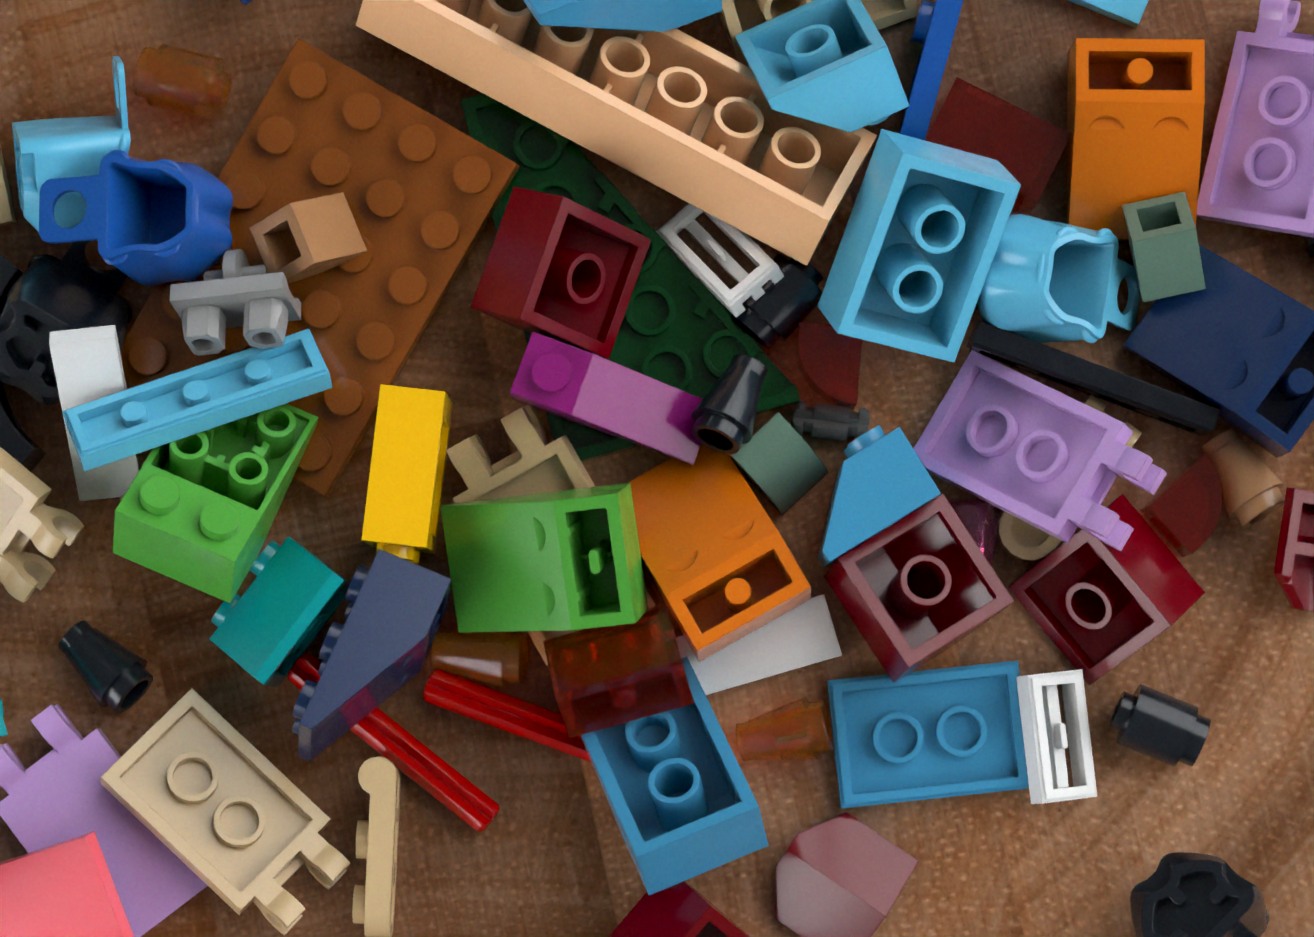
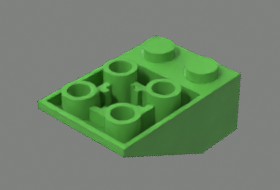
(212, 498)
(546, 561)

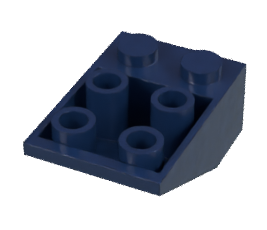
(1237, 351)
(379, 649)

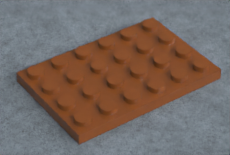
(418, 204)

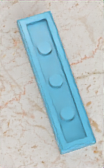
(196, 400)

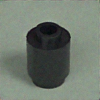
(783, 304)
(1159, 726)

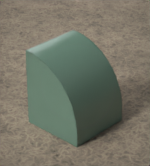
(1164, 246)
(780, 464)

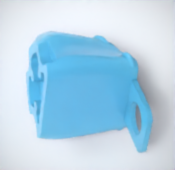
(67, 149)
(1057, 282)

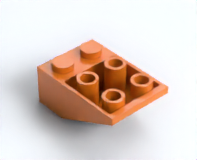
(1132, 126)
(713, 551)

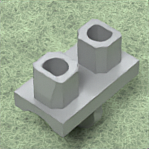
(235, 298)

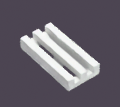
(747, 285)
(1047, 737)

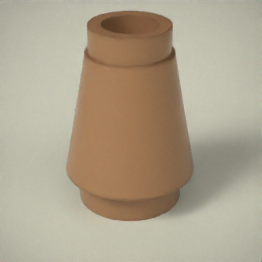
(1246, 482)

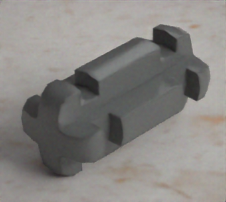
(830, 421)

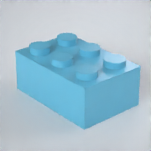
(918, 246)

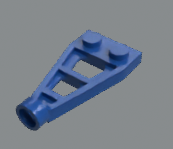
(935, 30)

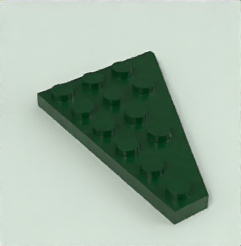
(672, 320)

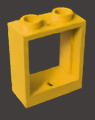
(407, 471)

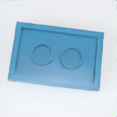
(927, 734)

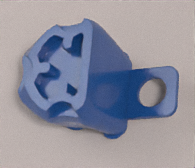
(149, 217)

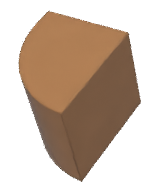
(308, 237)

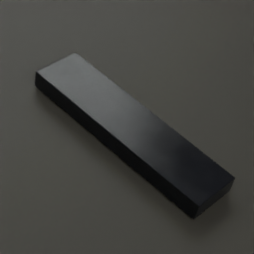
(1093, 379)

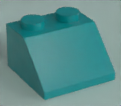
(279, 611)

